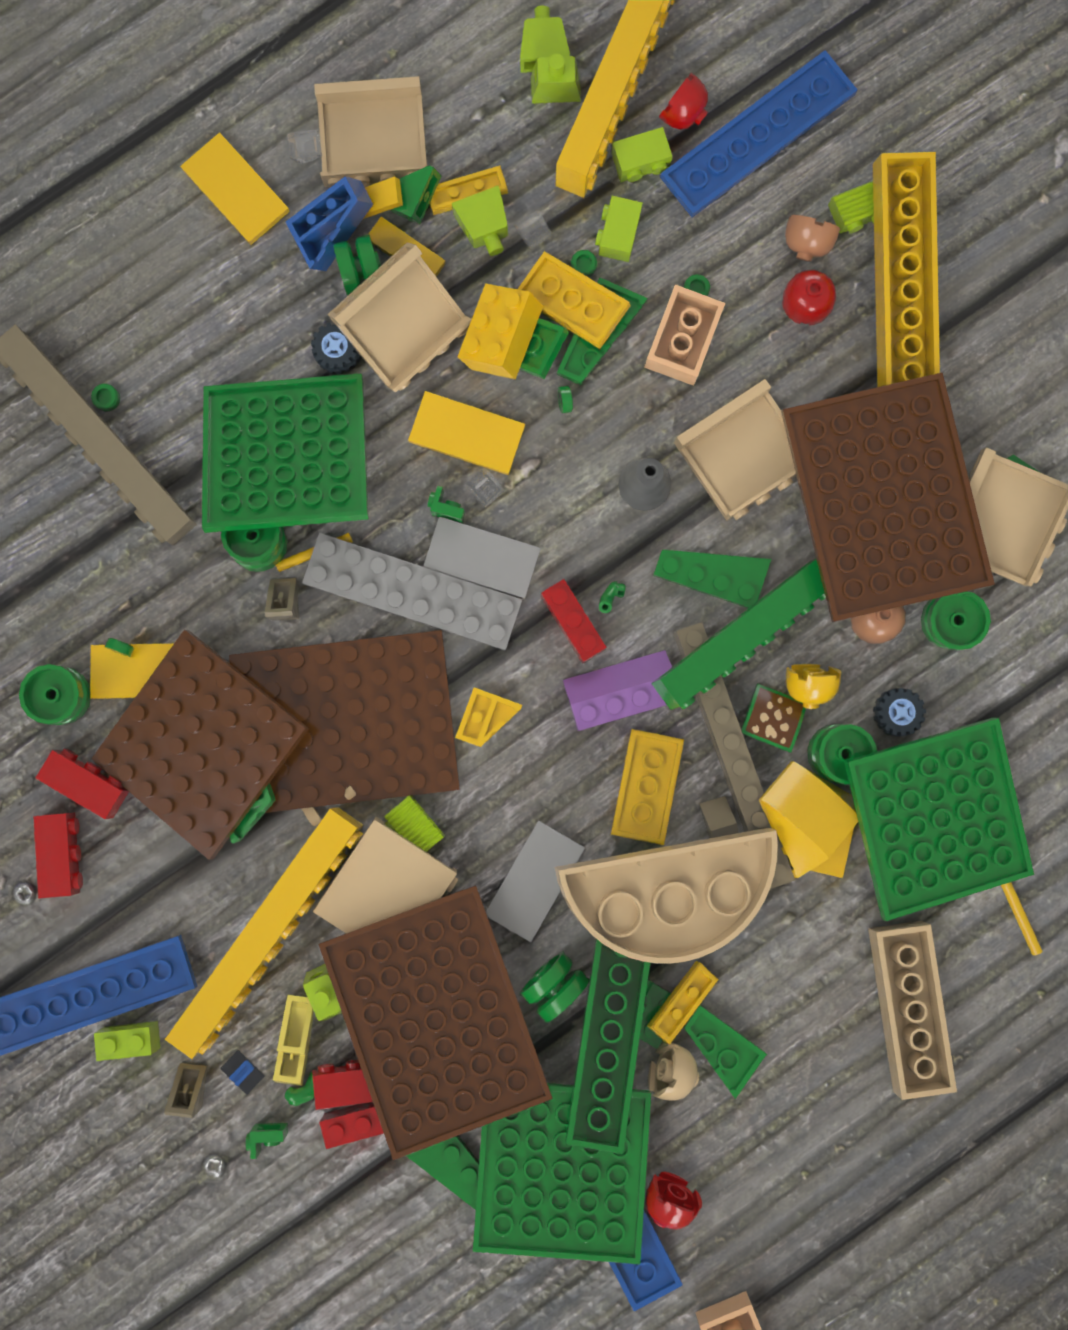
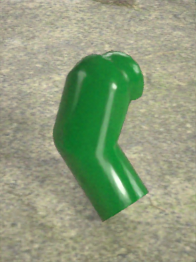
(607, 597)
(301, 1095)

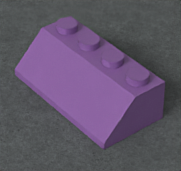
(616, 690)

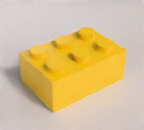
(500, 331)

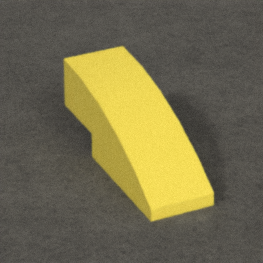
(294, 1041)

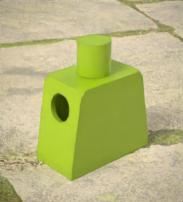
(542, 38)
(555, 80)
(483, 219)
(321, 993)

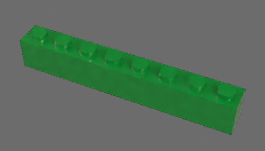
(741, 637)

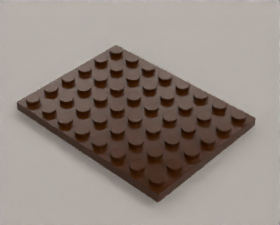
(887, 497)
(371, 714)
(435, 1022)

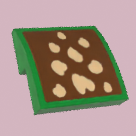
(773, 718)

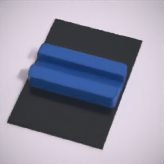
(242, 1072)

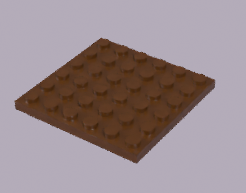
(199, 744)

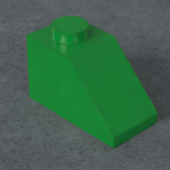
(417, 193)

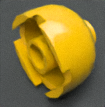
(811, 684)

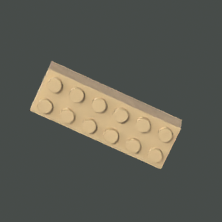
(912, 1010)

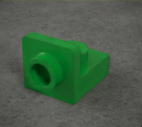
(449, 510)
(268, 1133)

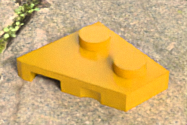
(485, 716)

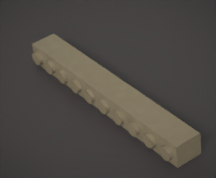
(95, 436)
(732, 752)

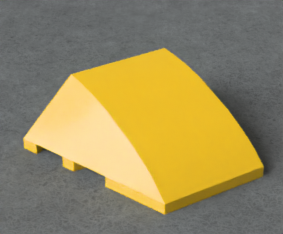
(808, 816)

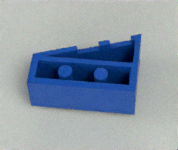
(329, 221)

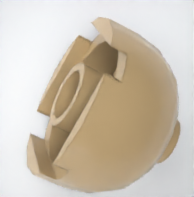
(673, 1074)

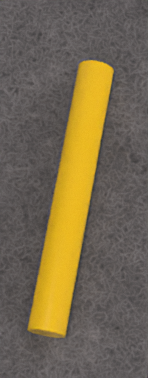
(304, 555)
(1021, 918)

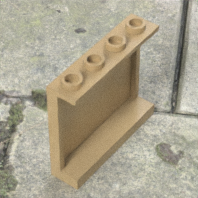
(371, 129)
(400, 318)
(740, 452)
(1017, 515)
(382, 880)

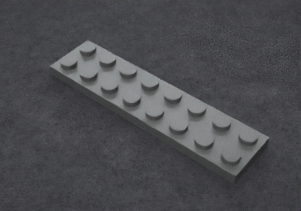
(412, 591)

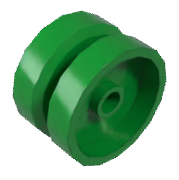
(357, 268)
(256, 548)
(971, 624)
(39, 691)
(828, 744)
(554, 986)

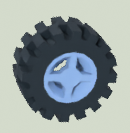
(329, 340)
(908, 712)

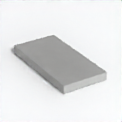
(482, 557)
(532, 881)

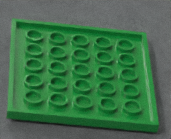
(284, 453)
(939, 818)
(561, 1197)

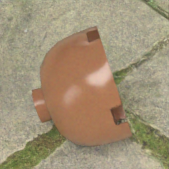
(810, 237)
(879, 626)

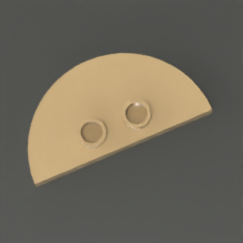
(673, 898)

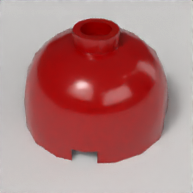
(686, 104)
(809, 297)
(671, 1201)

